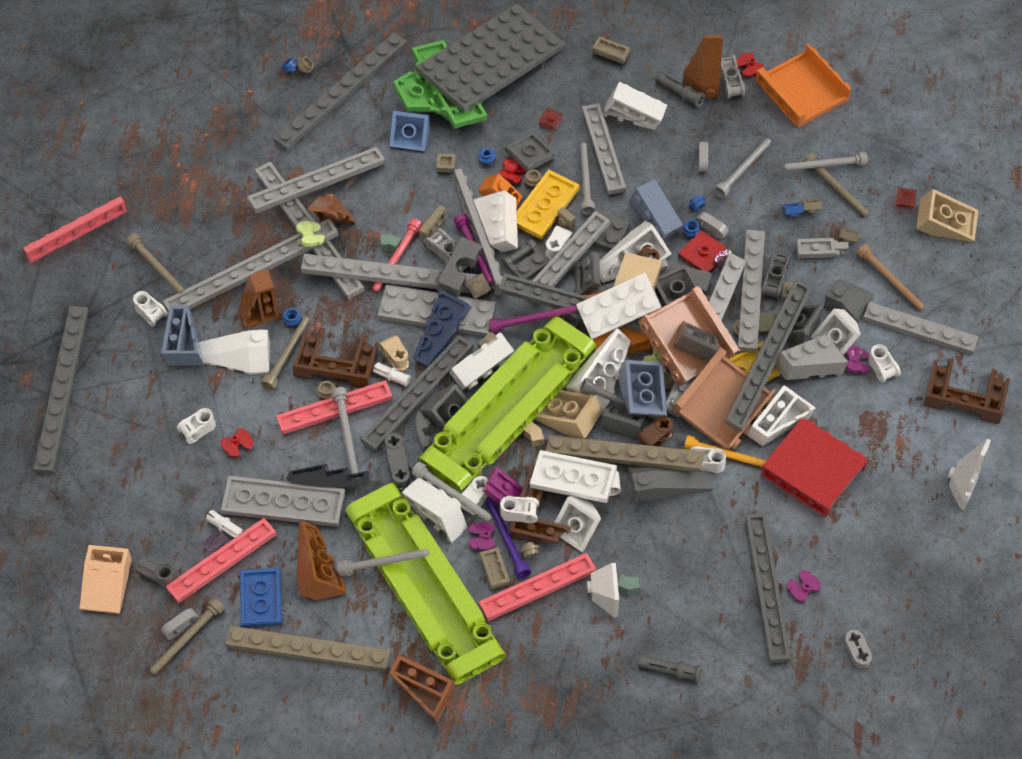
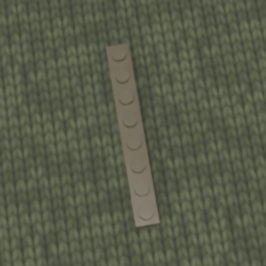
(627, 453)
(308, 648)

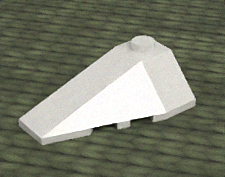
(240, 351)
(603, 366)

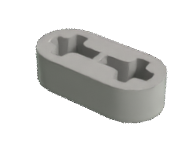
(703, 157)
(712, 225)
(179, 624)
(862, 647)

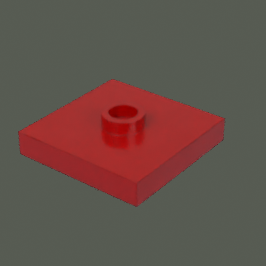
(701, 252)

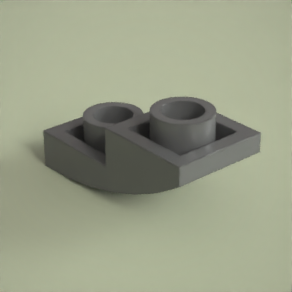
(422, 427)

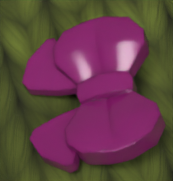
(854, 355)
(484, 541)
(809, 584)

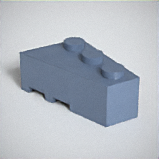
(656, 209)

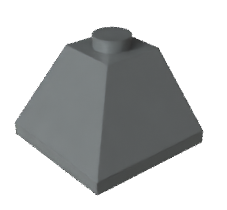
(675, 284)
(848, 297)
(443, 406)

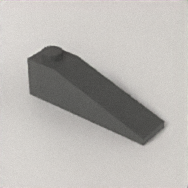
(658, 483)

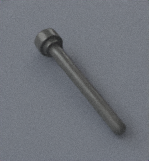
(588, 387)

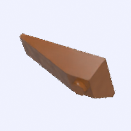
(705, 67)
(332, 208)
(315, 568)

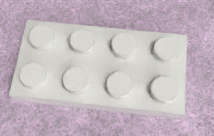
(618, 305)
(573, 476)

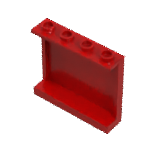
(813, 466)

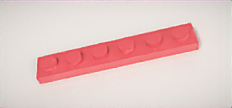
(75, 229)
(328, 409)
(221, 560)
(537, 587)

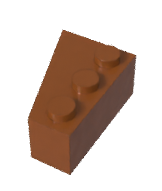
(258, 300)
(423, 685)

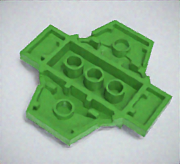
(421, 96)

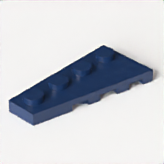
(443, 323)

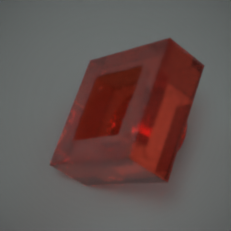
(550, 119)
(906, 198)

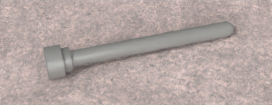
(859, 159)
(723, 188)
(587, 204)
(340, 395)
(421, 470)
(347, 567)

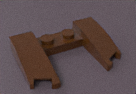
(310, 363)
(988, 405)
(541, 530)

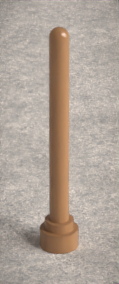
(866, 253)

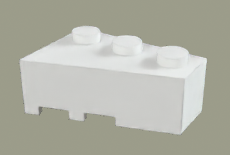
(499, 219)
(481, 362)
(780, 416)
(436, 506)

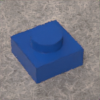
(793, 209)

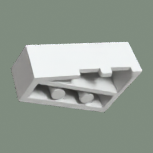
(635, 107)

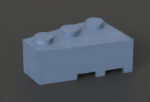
(181, 338)

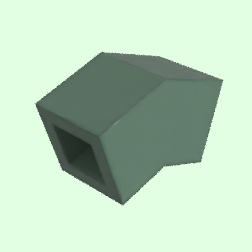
(389, 242)
(628, 585)

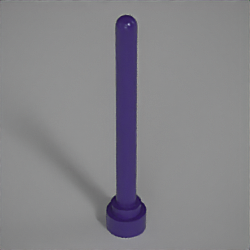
(521, 568)

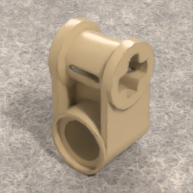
(395, 353)

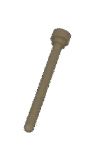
(837, 186)
(135, 242)
(270, 380)
(214, 607)

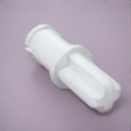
(392, 374)
(223, 524)

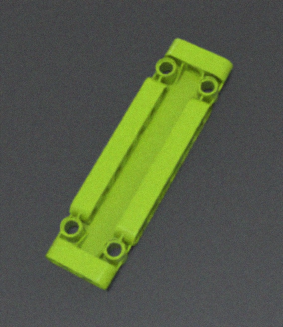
(507, 403)
(426, 585)

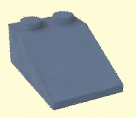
(643, 387)

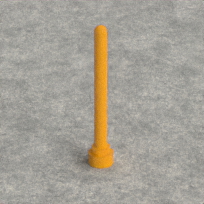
(691, 442)

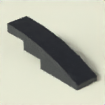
(322, 477)

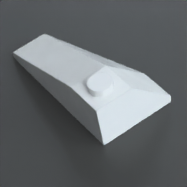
(640, 237)
(967, 473)

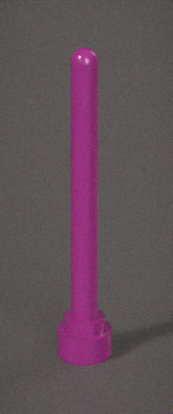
(462, 223)
(497, 324)

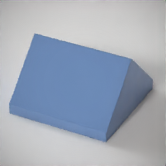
(409, 130)

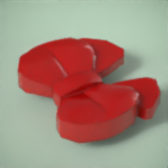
(751, 64)
(510, 168)
(241, 437)

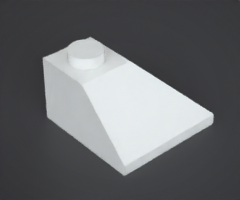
(840, 329)
(583, 521)
(604, 589)

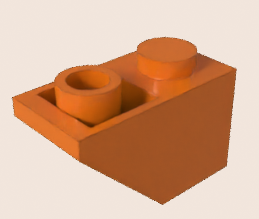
(497, 183)

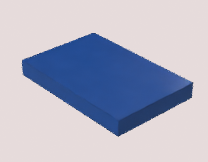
(260, 597)

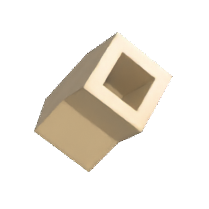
(534, 434)

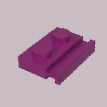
(501, 485)

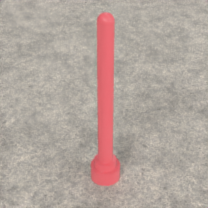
(413, 229)

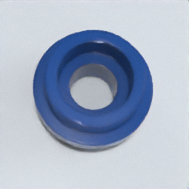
(289, 66)
(486, 160)
(697, 203)
(691, 224)
(291, 312)

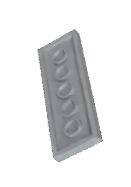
(416, 306)
(283, 501)

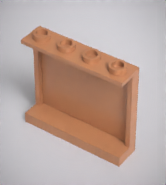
(664, 326)
(711, 398)

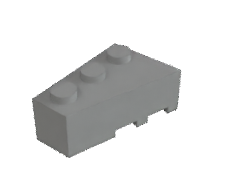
(811, 359)

